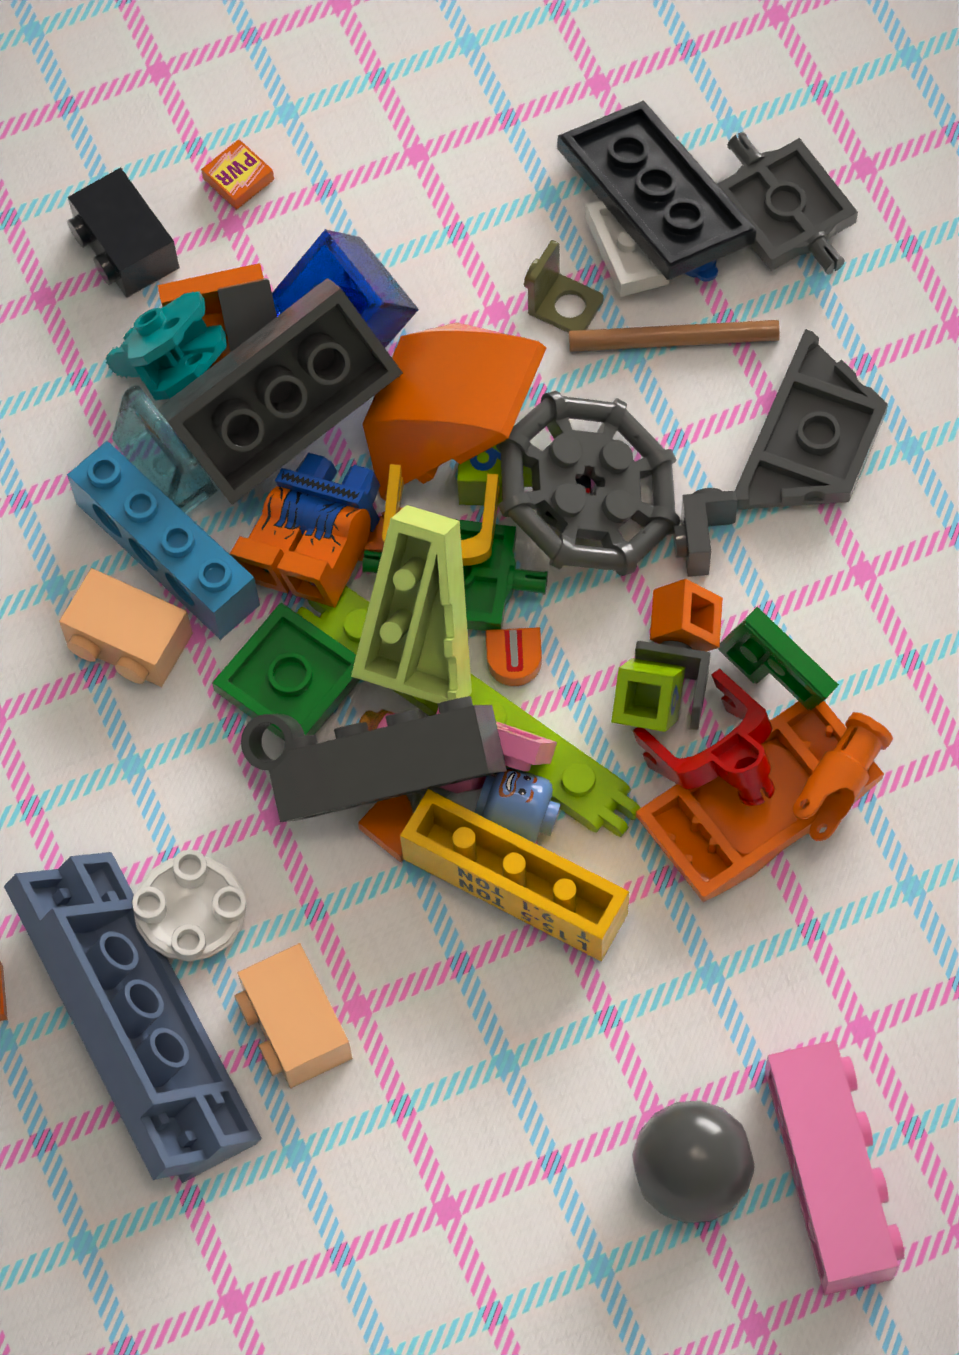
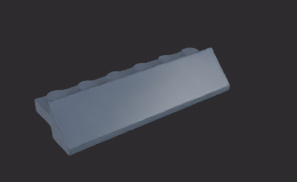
(133, 1017)

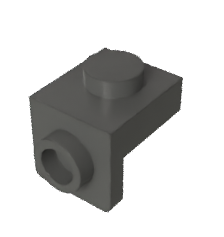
(698, 511)

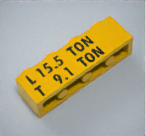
(514, 875)

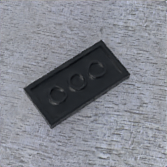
(656, 190)

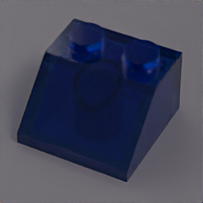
(360, 276)

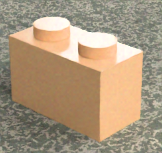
(125, 628)
(293, 1015)

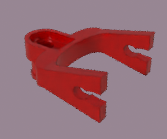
(735, 758)

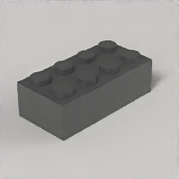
(280, 390)

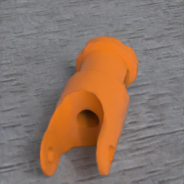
(841, 775)

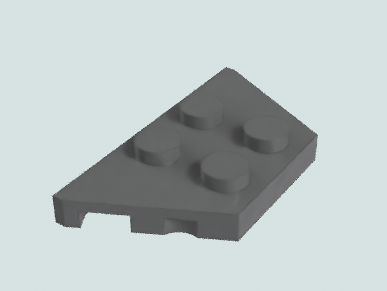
(812, 435)

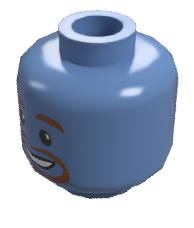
(519, 803)

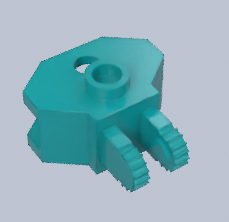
(169, 347)

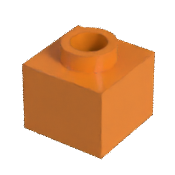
(686, 615)

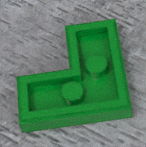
(763, 648)

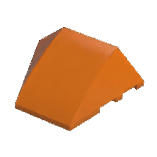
(451, 401)

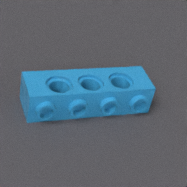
(164, 540)

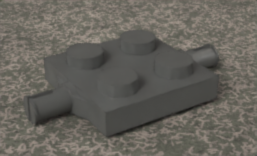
(788, 203)

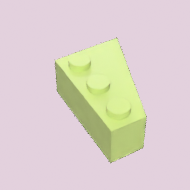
(417, 611)

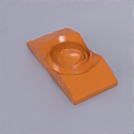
(720, 839)

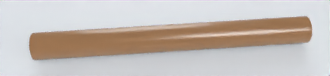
(674, 335)

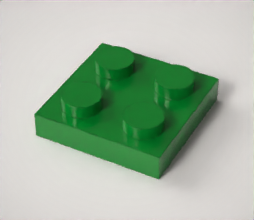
(289, 671)

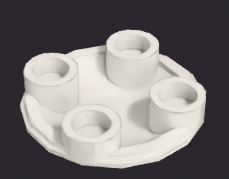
(189, 907)

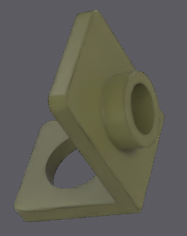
(548, 285)

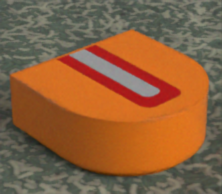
(514, 655)

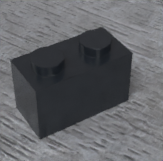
(122, 233)

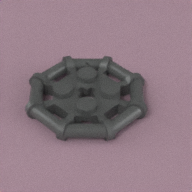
(607, 464)

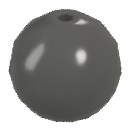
(693, 1161)

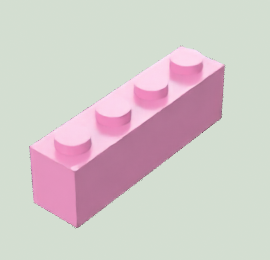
(832, 1167)

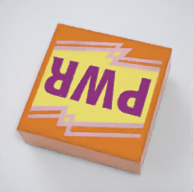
(237, 174)

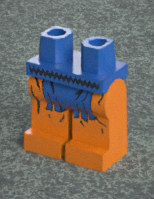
(311, 530)

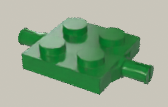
(490, 583)

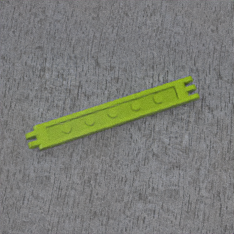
(578, 782)

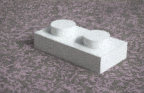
(624, 259)

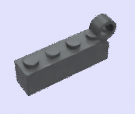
(377, 763)

